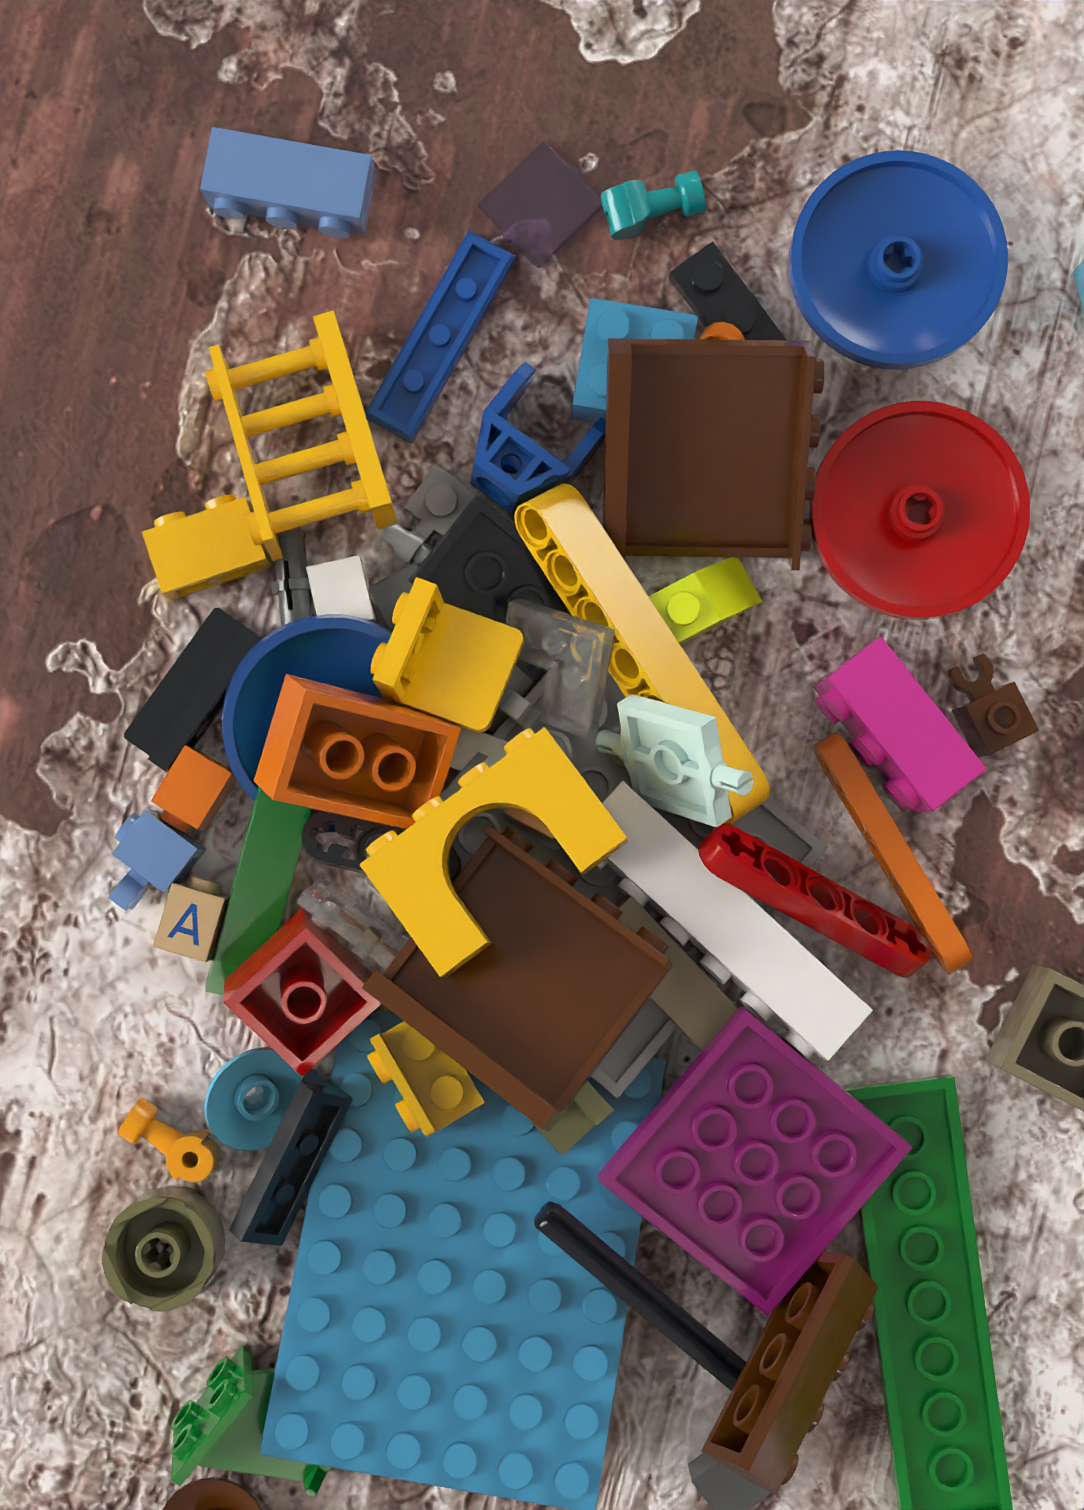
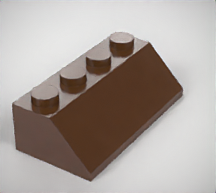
(791, 1372)

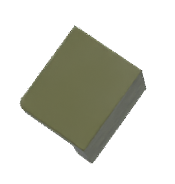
(579, 1118)

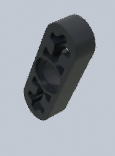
(345, 827)

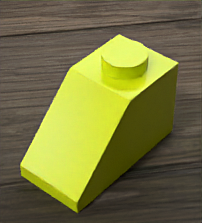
(706, 599)

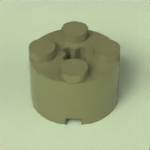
(163, 1279)

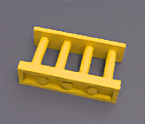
(352, 446)

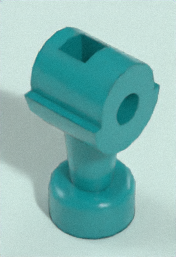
(631, 206)

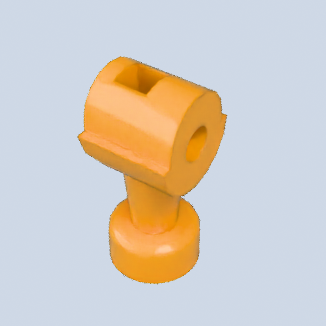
(187, 1155)

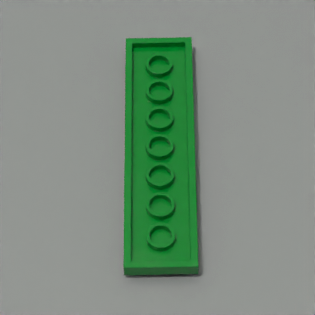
(932, 1308)

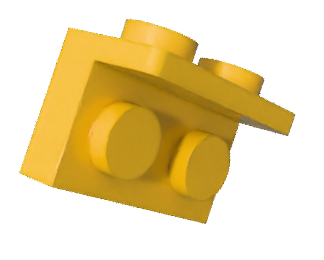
(430, 1081)

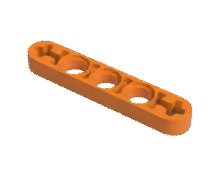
(892, 852)

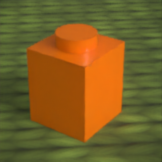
(193, 790)

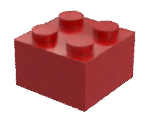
(300, 992)

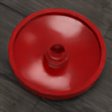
(919, 510)

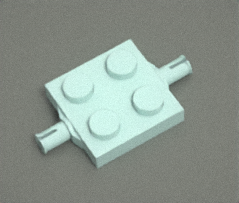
(675, 759)

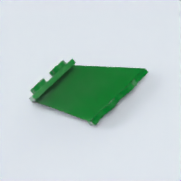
(228, 1427)

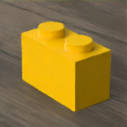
(204, 547)

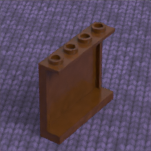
(710, 447)
(545, 995)

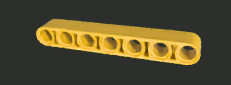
(644, 652)

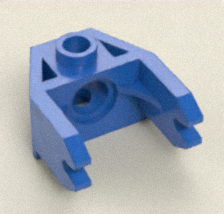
(507, 450)

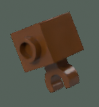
(992, 715)

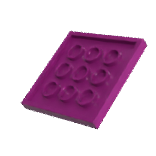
(754, 1160)

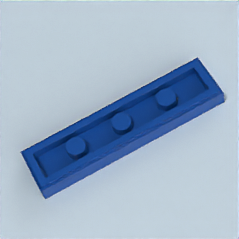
(440, 337)

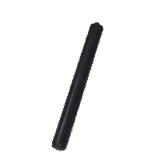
(639, 1293)

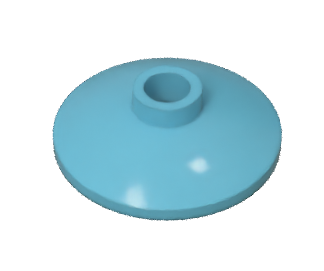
(250, 1120)

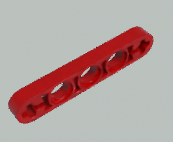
(841, 913)

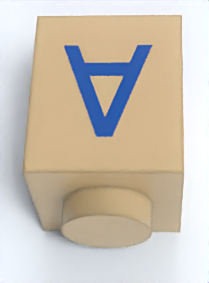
(192, 919)

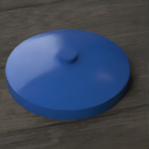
(898, 260)
(317, 648)

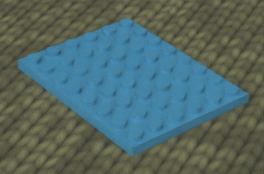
(433, 1314)

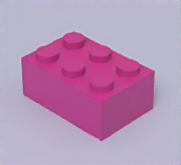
(897, 728)

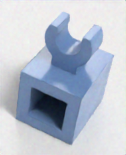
(155, 855)

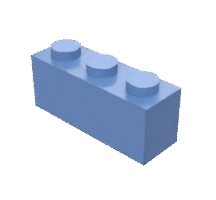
(288, 182)

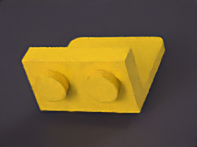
(445, 659)

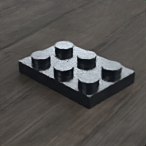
(486, 566)

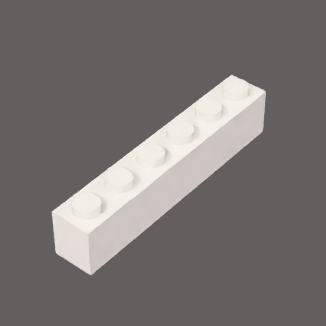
(731, 931)

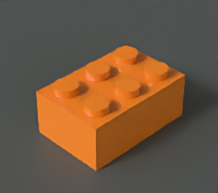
(353, 753)

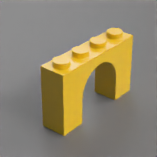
(414, 866)

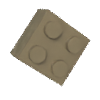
(1045, 1036)

